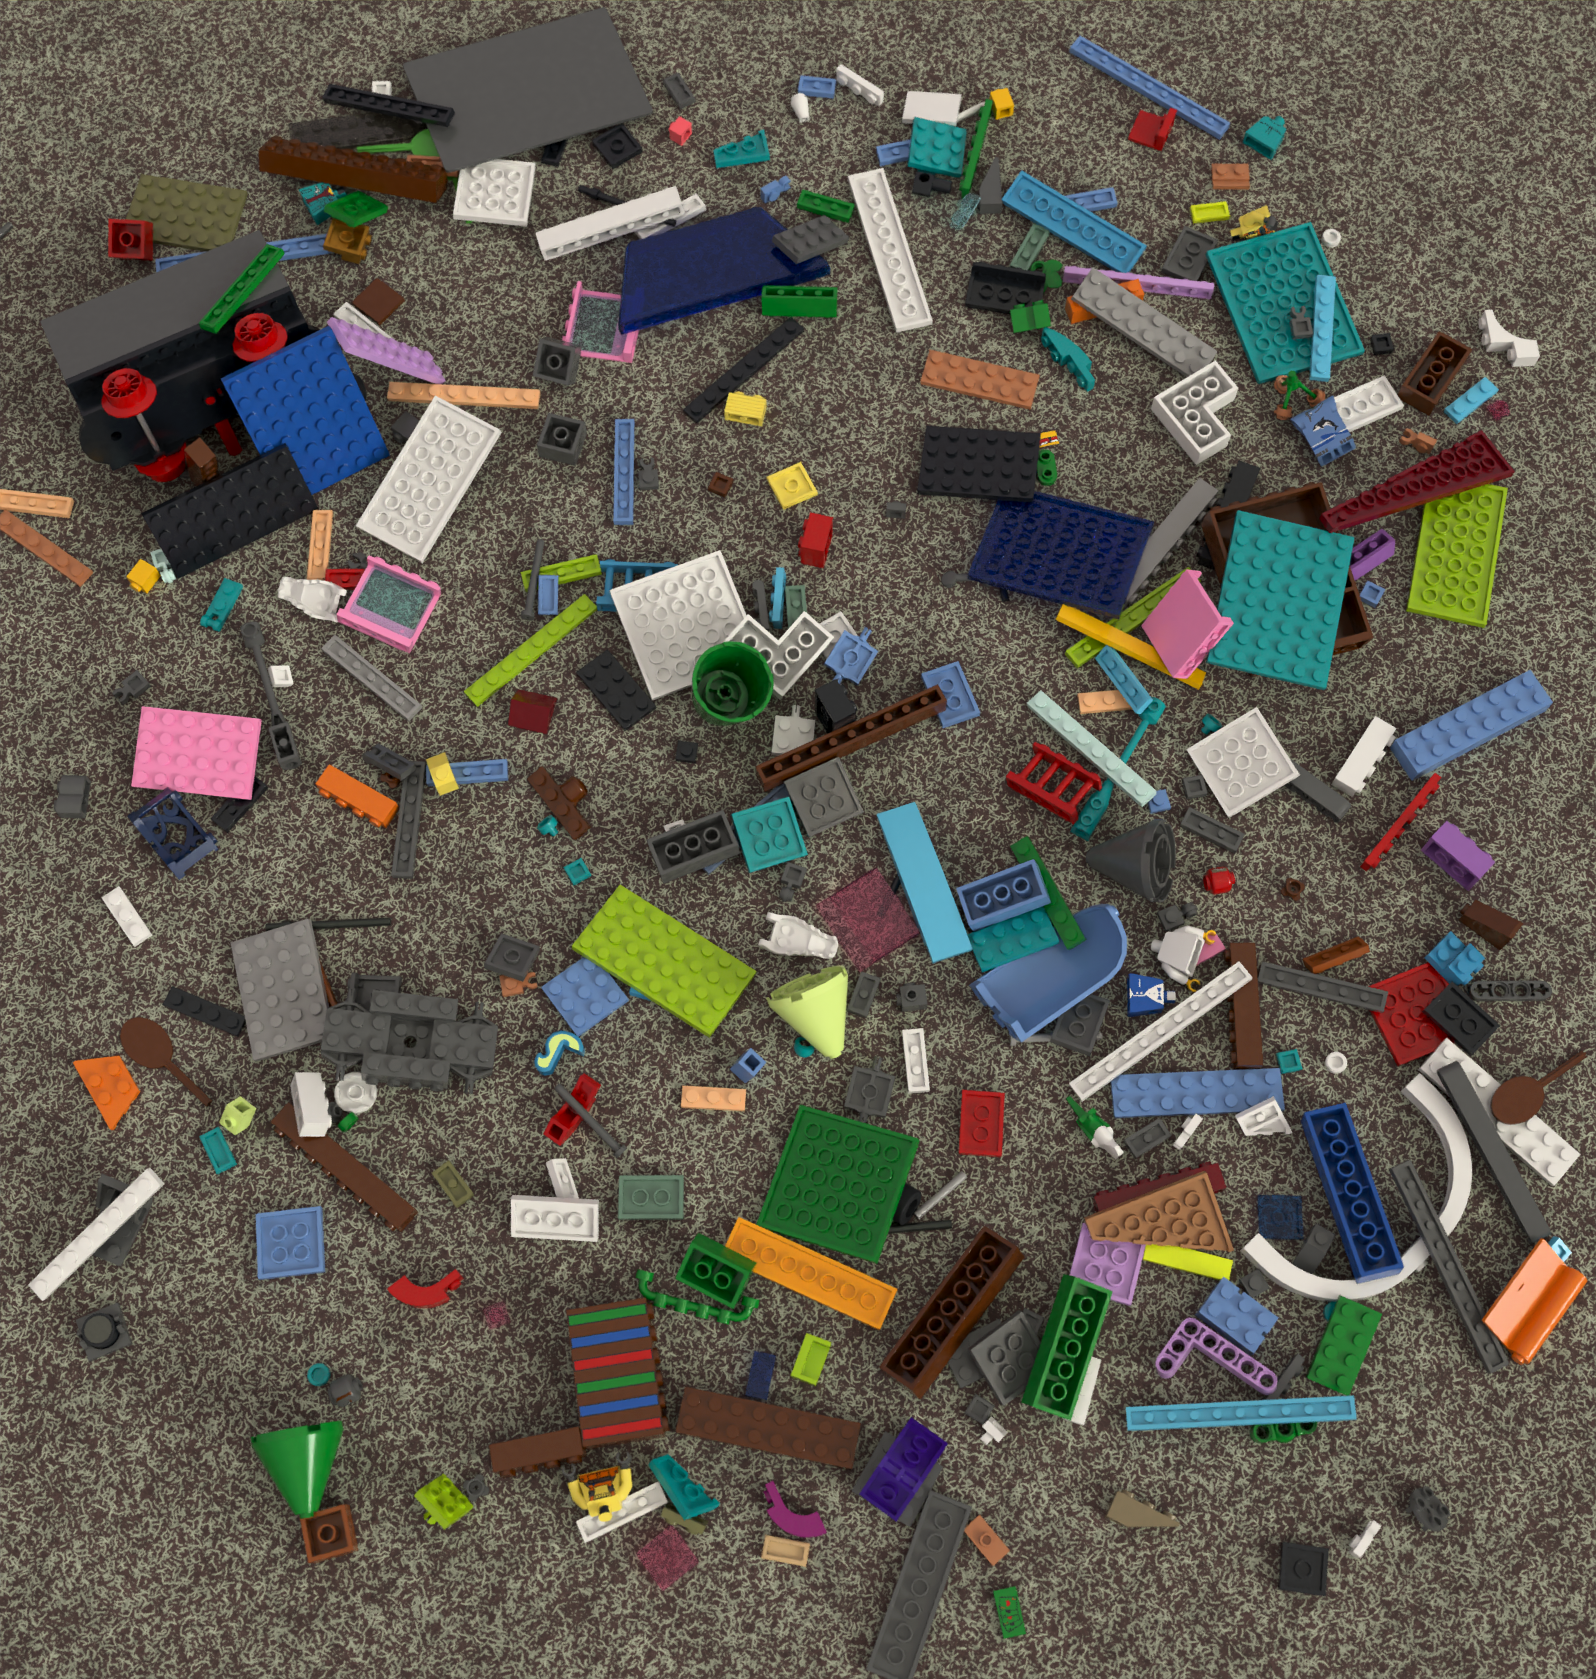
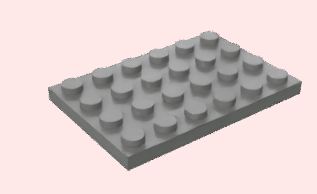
(281, 989)

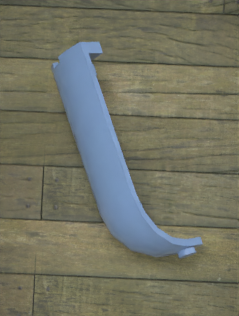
(1051, 981)

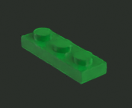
(825, 206)

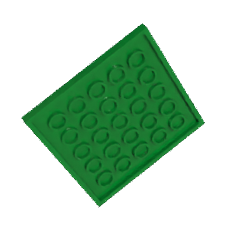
(838, 1183)

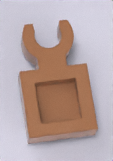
(514, 987)

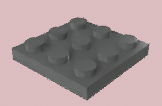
(823, 797)
(1007, 1356)
(917, 1501)

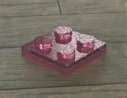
(667, 1557)

